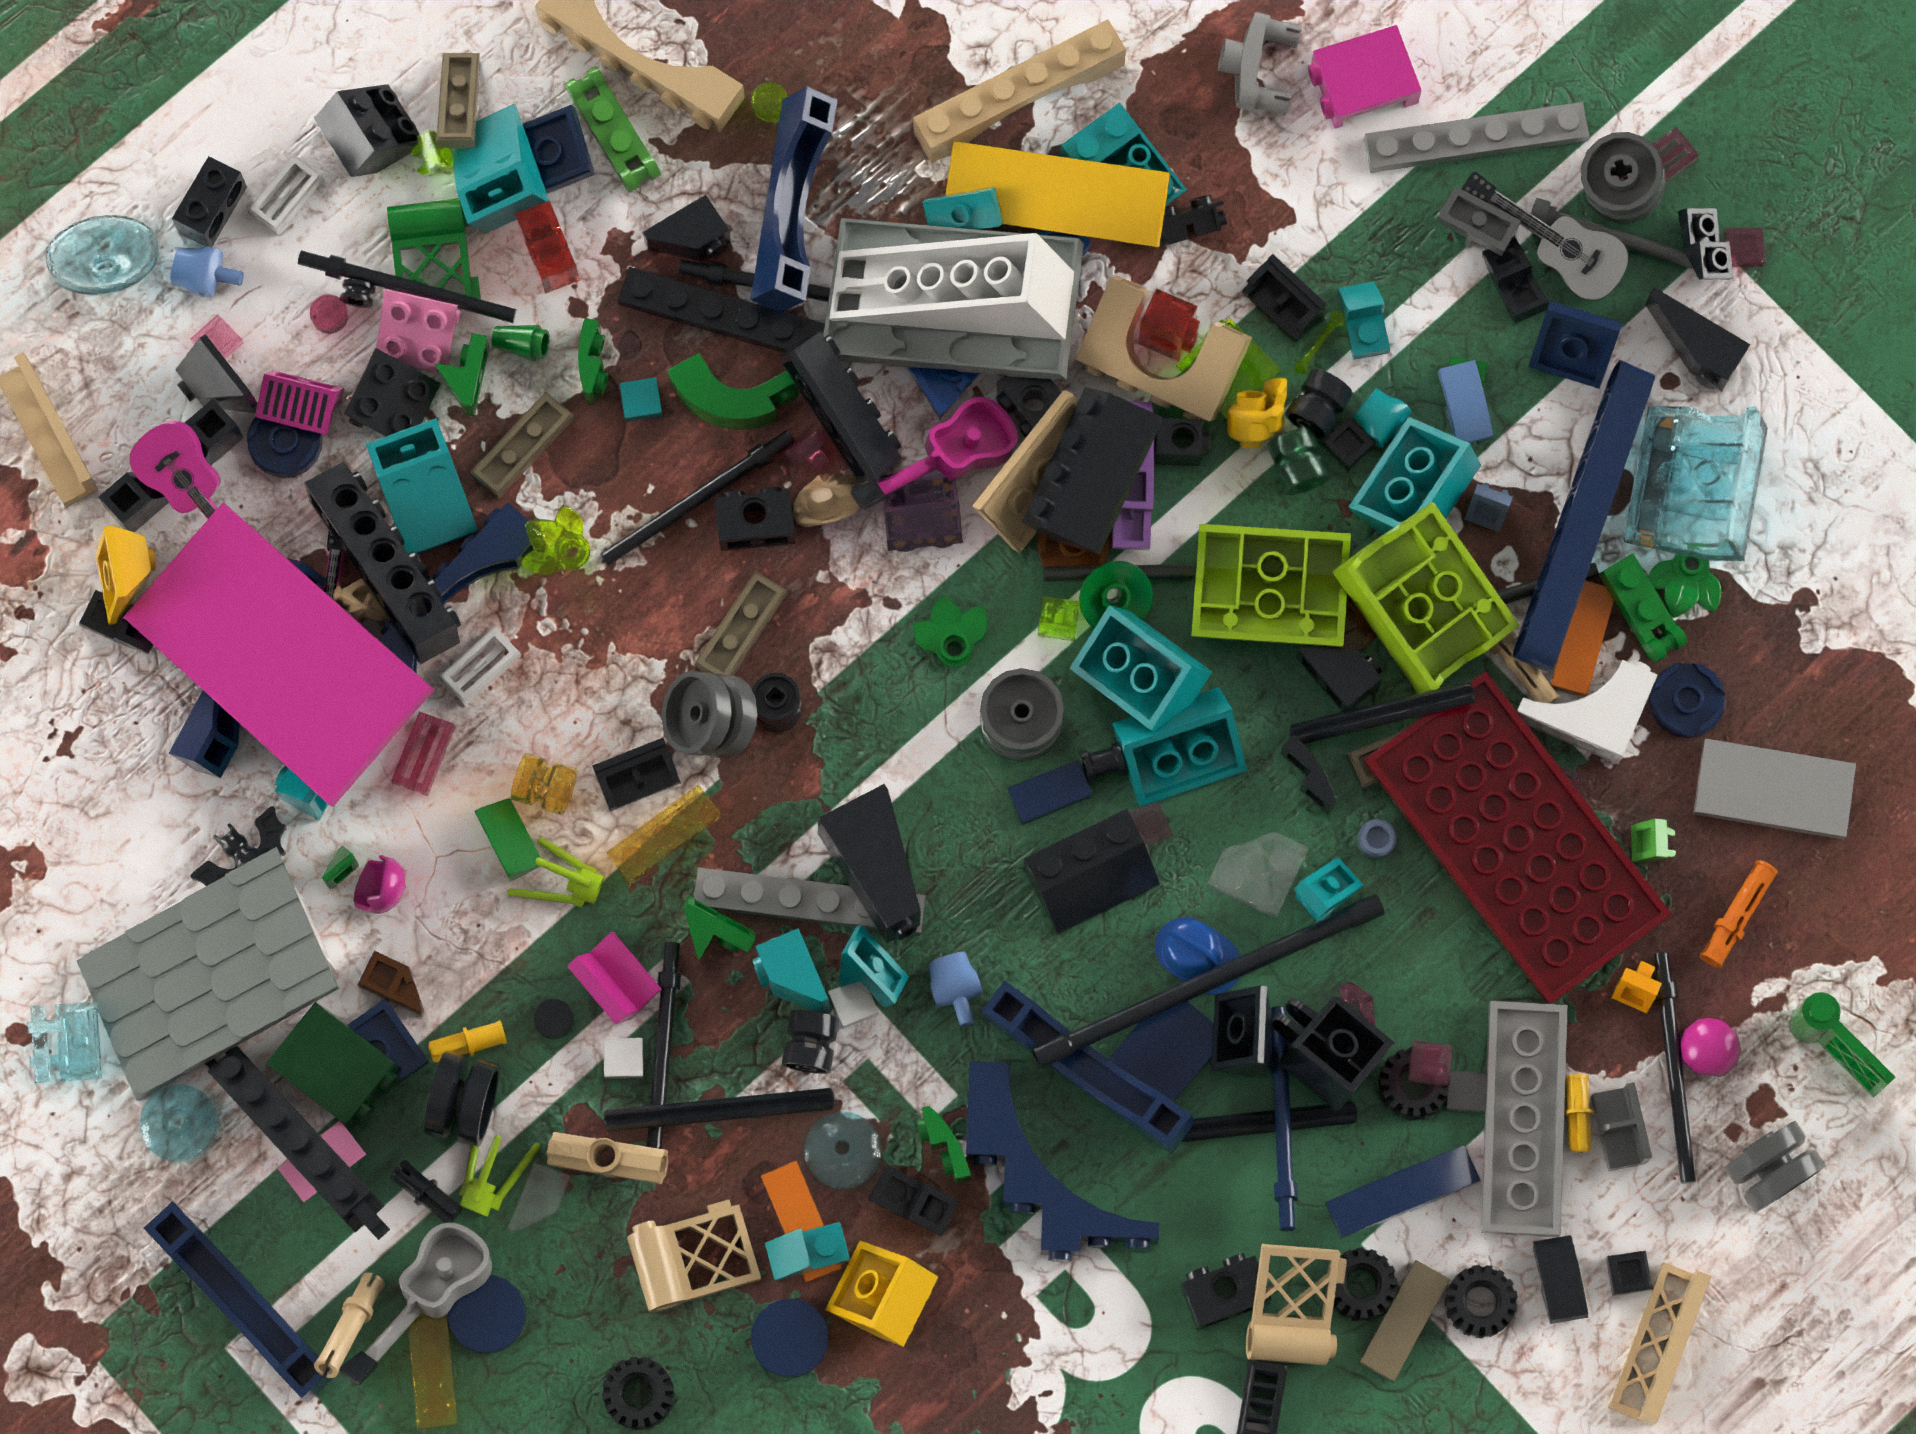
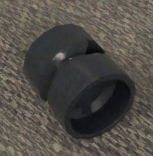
(1321, 399)
(777, 702)
(815, 1029)

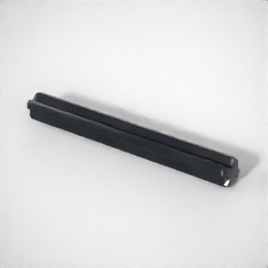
(1384, 713)
(1264, 1121)

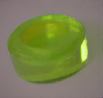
(767, 101)

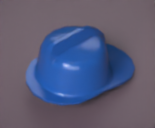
(1191, 948)

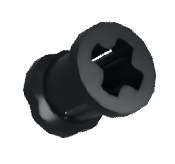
(1103, 763)

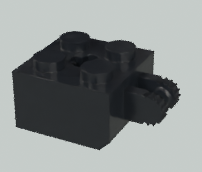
(1333, 1050)

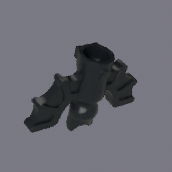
(237, 847)

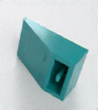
(1119, 141)
(498, 173)
(422, 487)

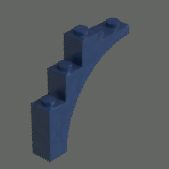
(1066, 1218)

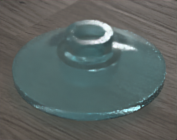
(194, 1134)
(848, 1169)

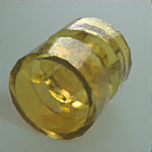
(544, 784)

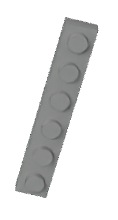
(1476, 137)
(784, 898)

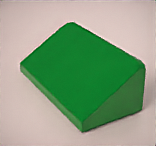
(508, 838)

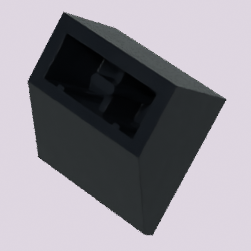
(367, 128)

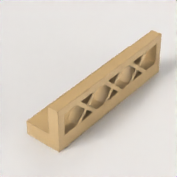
(46, 432)
(1673, 1349)

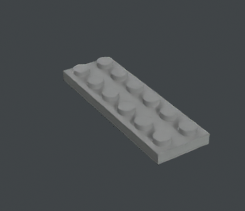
(1524, 1119)

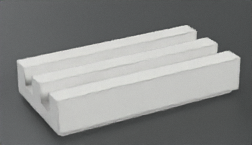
(296, 203)
(488, 677)

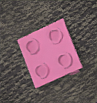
(417, 329)

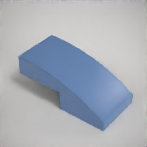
(1466, 402)

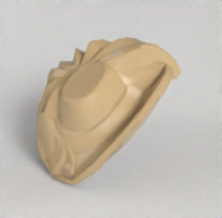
(825, 500)
(359, 601)

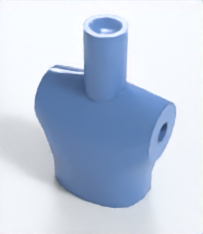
(201, 270)
(954, 984)

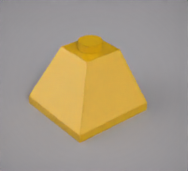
(123, 569)

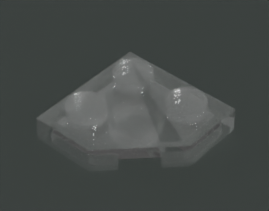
(1259, 871)

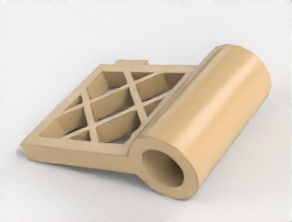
(661, 1262)
(1298, 1336)

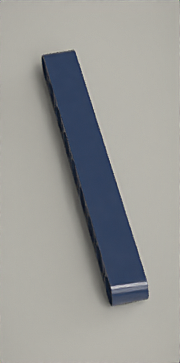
(1583, 516)

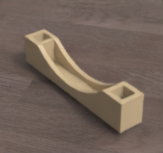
(1059, 67)
(700, 91)

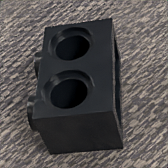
(209, 202)

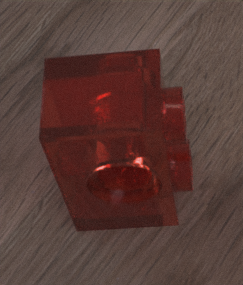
(547, 247)
(1169, 325)

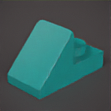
(1364, 320)
(1327, 889)
(870, 964)
(807, 1251)

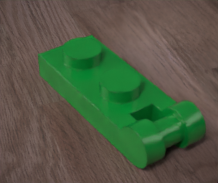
(1642, 607)

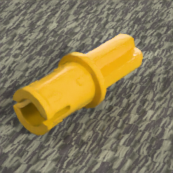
(468, 1041)
(1578, 1113)

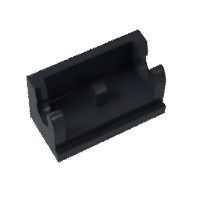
(1284, 298)
(636, 774)

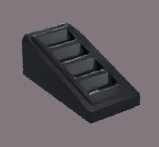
(1266, 1369)

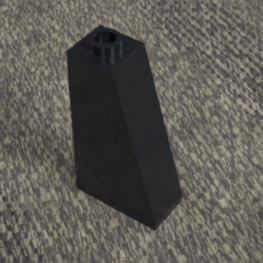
(873, 860)

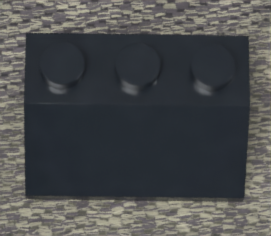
(1091, 871)

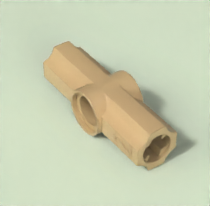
(585, 1153)

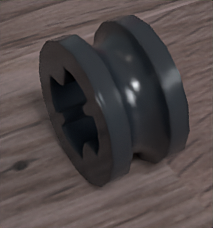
(357, 293)

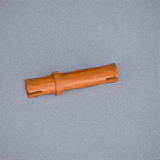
(1731, 926)

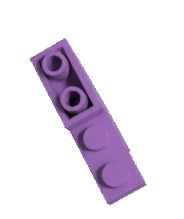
(1133, 523)

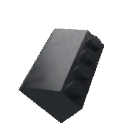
(841, 408)
(1092, 470)

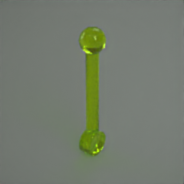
(1336, 319)

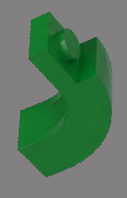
(726, 405)

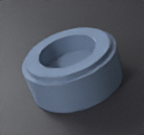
(1377, 839)

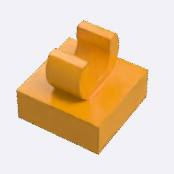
(1637, 987)

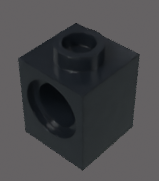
(1168, 454)

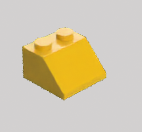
(882, 1293)

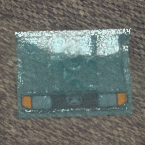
(1696, 482)

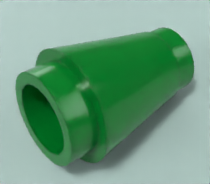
(522, 340)

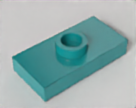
(964, 210)

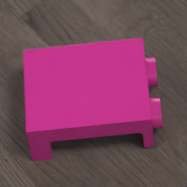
(1364, 75)

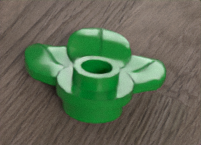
(1686, 586)
(951, 627)

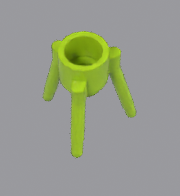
(584, 882)
(477, 1193)

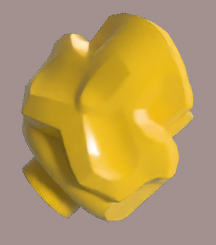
(1258, 414)

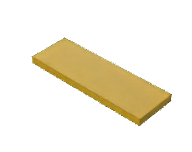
(1065, 192)

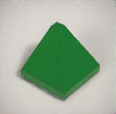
(340, 867)

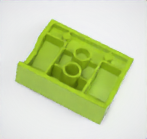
(1270, 585)
(1426, 598)

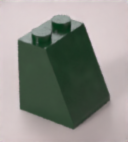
(334, 1066)

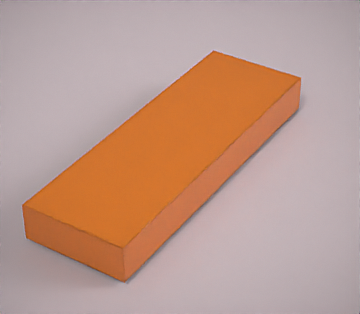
(1583, 641)
(795, 1206)

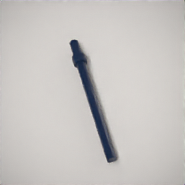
(1285, 1189)

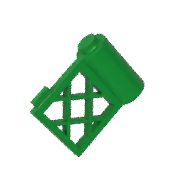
(430, 226)
(1819, 1022)

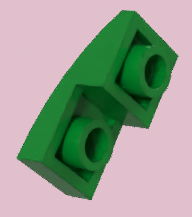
(591, 368)
(936, 1131)

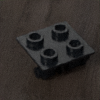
(390, 395)

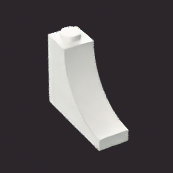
(1601, 720)

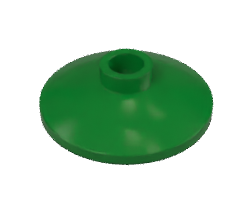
(1133, 588)

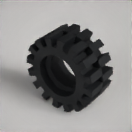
(1399, 1102)
(1481, 1277)
(1385, 1285)
(615, 1385)

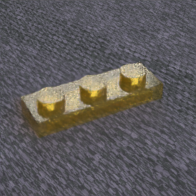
(664, 834)
(432, 1372)

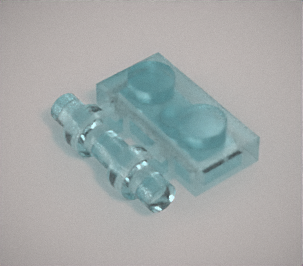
(77, 1042)

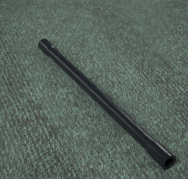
(1066, 1044)

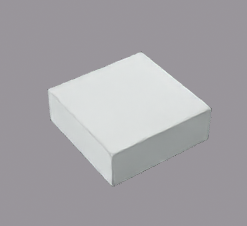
(853, 1004)
(623, 1058)

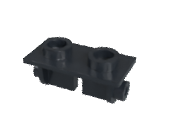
(1200, 214)

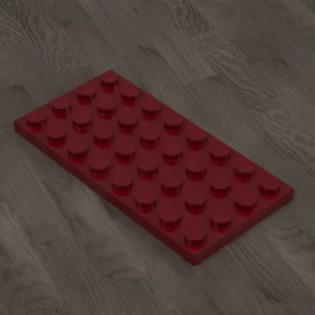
(1518, 839)

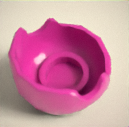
(380, 886)
(1710, 1047)

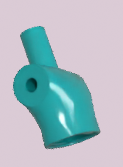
(1382, 417)

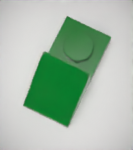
(467, 381)
(706, 922)

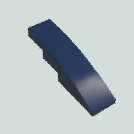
(1402, 1192)

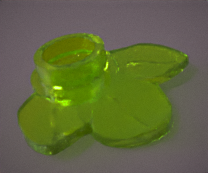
(553, 540)

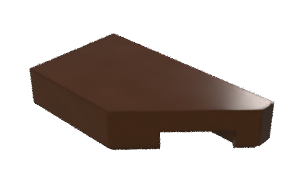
(391, 981)

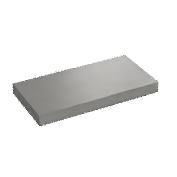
(1774, 789)

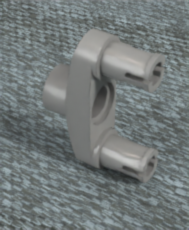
(1244, 60)

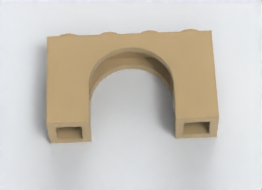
(1111, 350)

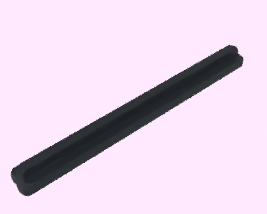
(718, 1109)

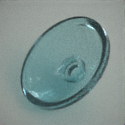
(102, 255)

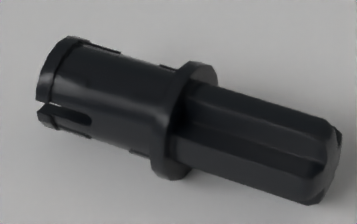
(426, 1192)

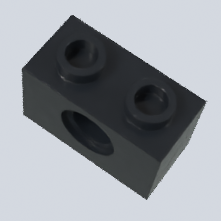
(1014, 393)
(739, 534)
(1206, 1306)

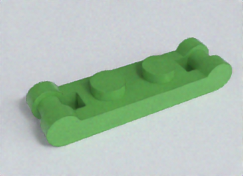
(612, 129)

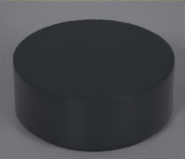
(553, 1019)

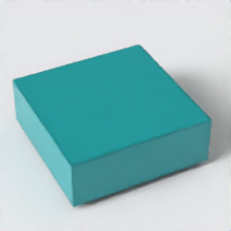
(640, 399)

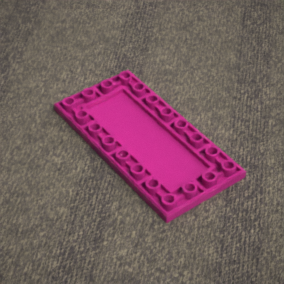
(278, 654)

